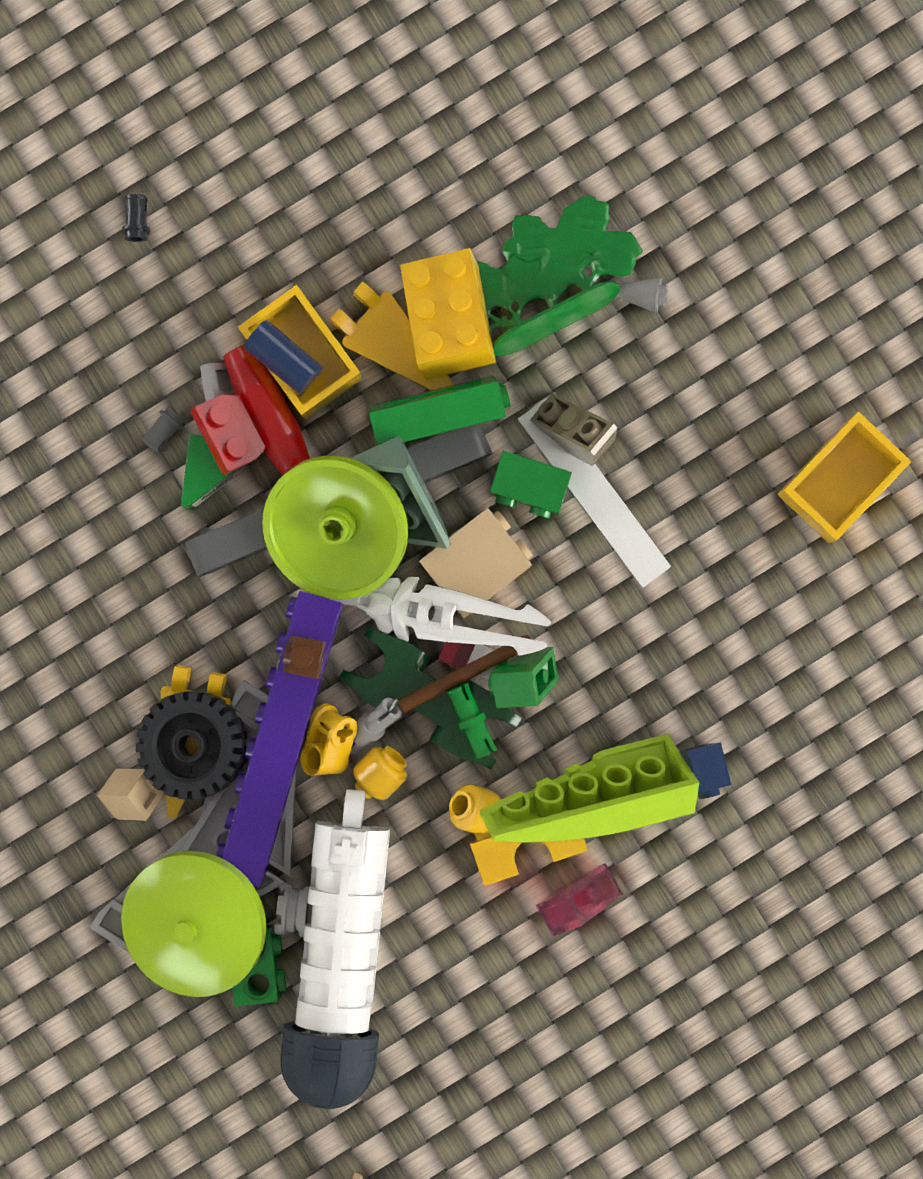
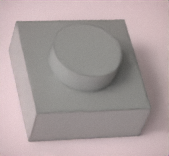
(215, 380)

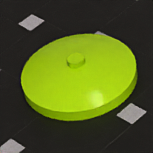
(335, 527)
(193, 923)

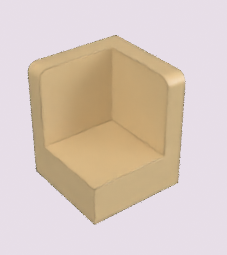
(130, 795)

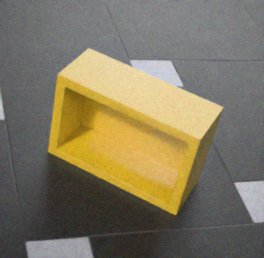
(447, 313)
(304, 326)
(844, 477)

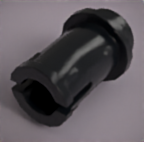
(135, 218)

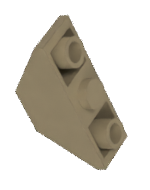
(575, 428)

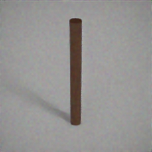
(457, 677)

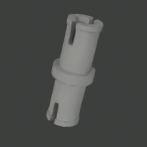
(373, 724)

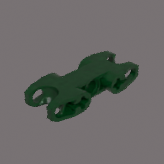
(404, 675)

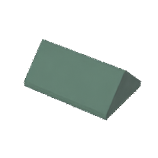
(398, 468)

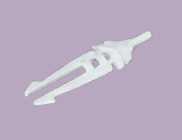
(397, 606)

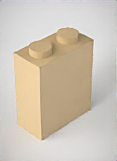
(479, 558)

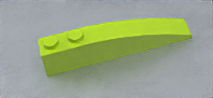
(605, 796)

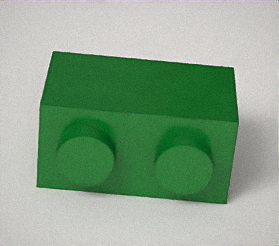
(530, 484)

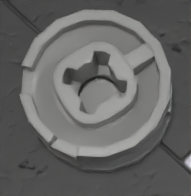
(291, 910)

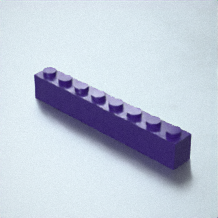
(278, 743)

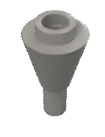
(645, 293)

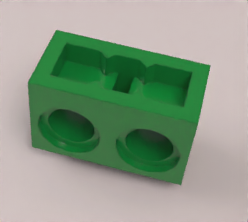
(268, 966)

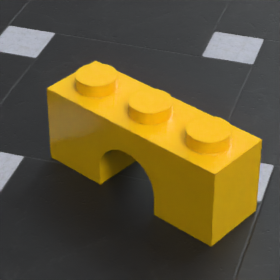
(497, 859)

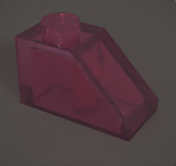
(579, 900)

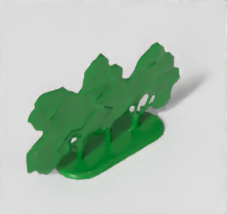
(546, 262)

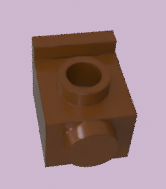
(304, 657)

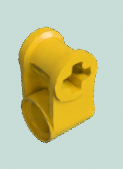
(328, 744)

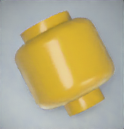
(380, 772)
(466, 807)

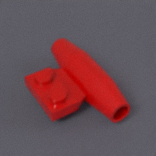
(251, 420)

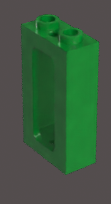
(439, 410)

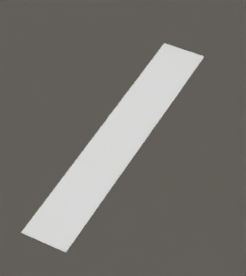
(603, 507)

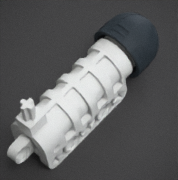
(329, 1046)

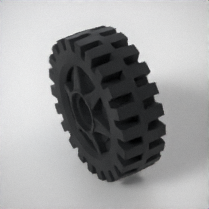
(164, 748)

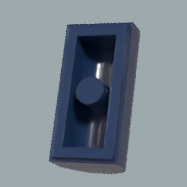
(283, 357)

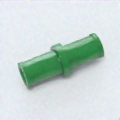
(471, 720)

